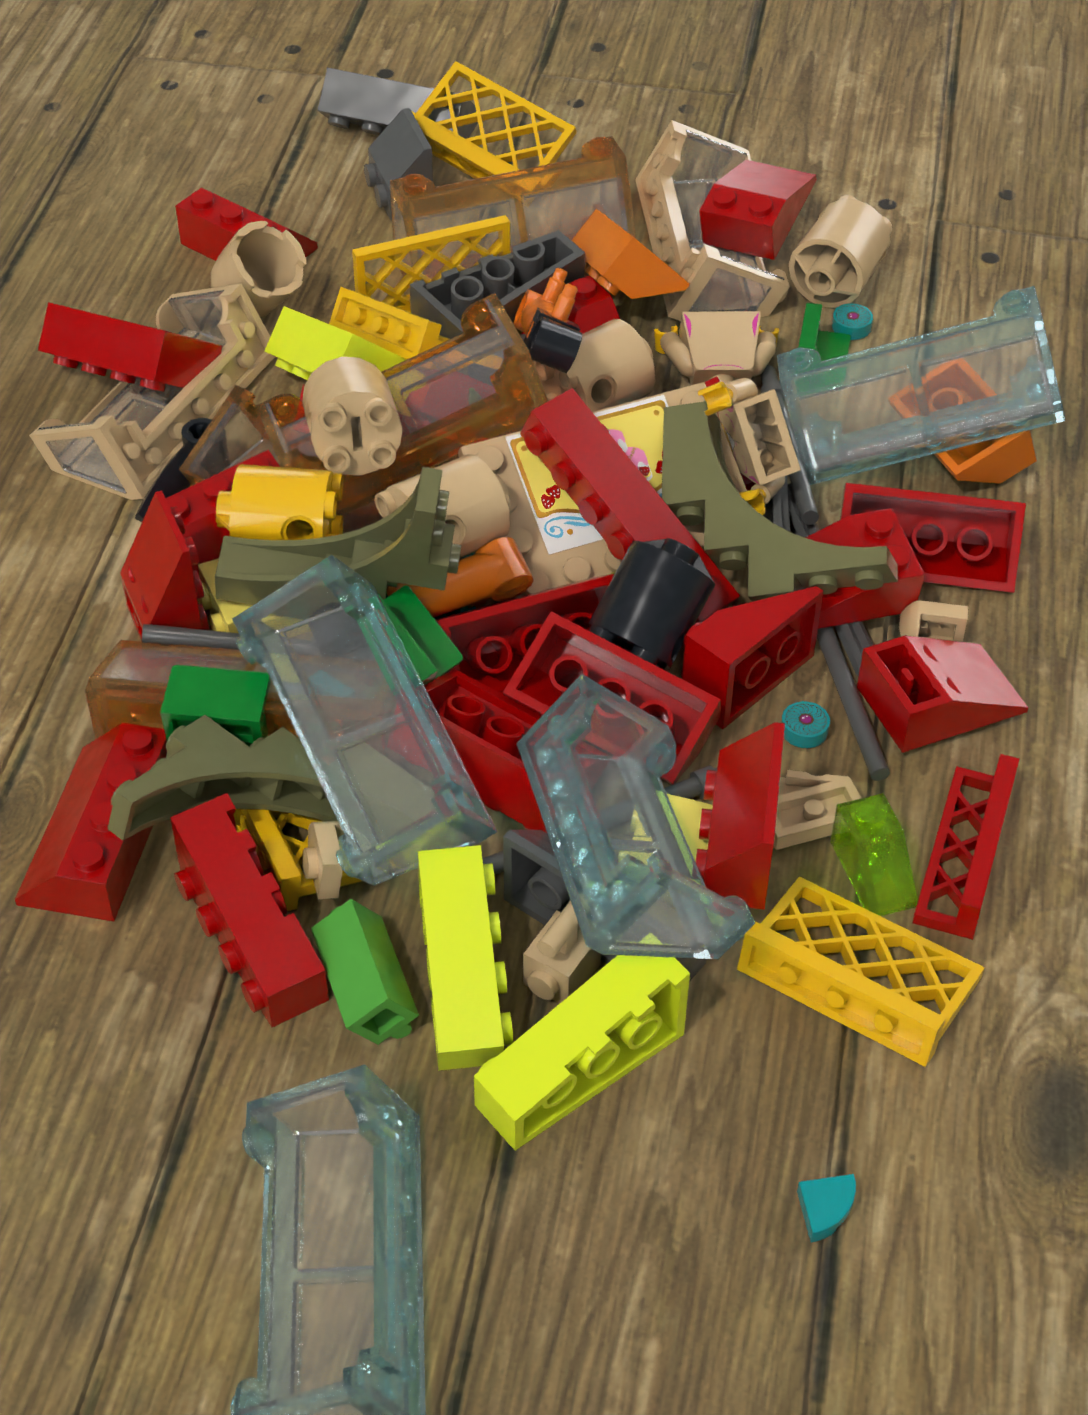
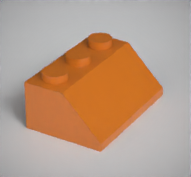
(623, 262)
(990, 460)

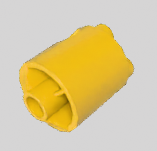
(281, 503)

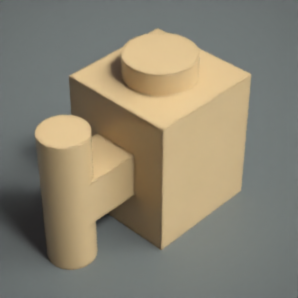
(559, 958)

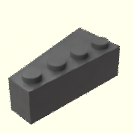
(506, 275)

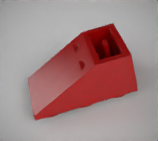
(159, 572)
(934, 689)

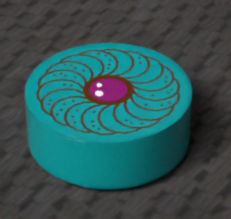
(852, 320)
(805, 724)

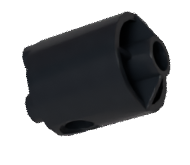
(653, 600)

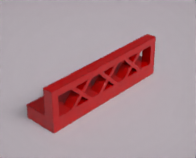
(983, 845)

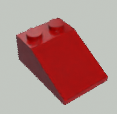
(754, 208)
(858, 604)
(751, 648)

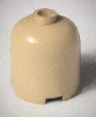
(265, 264)

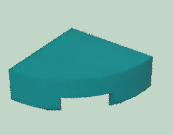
(826, 1204)

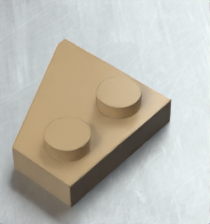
(809, 806)

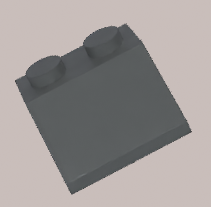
(395, 154)

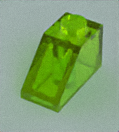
(874, 854)

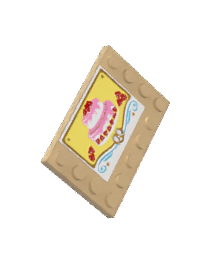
(544, 517)

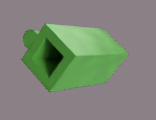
(365, 973)

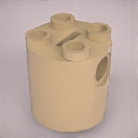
(840, 252)
(609, 369)
(351, 416)
(475, 504)

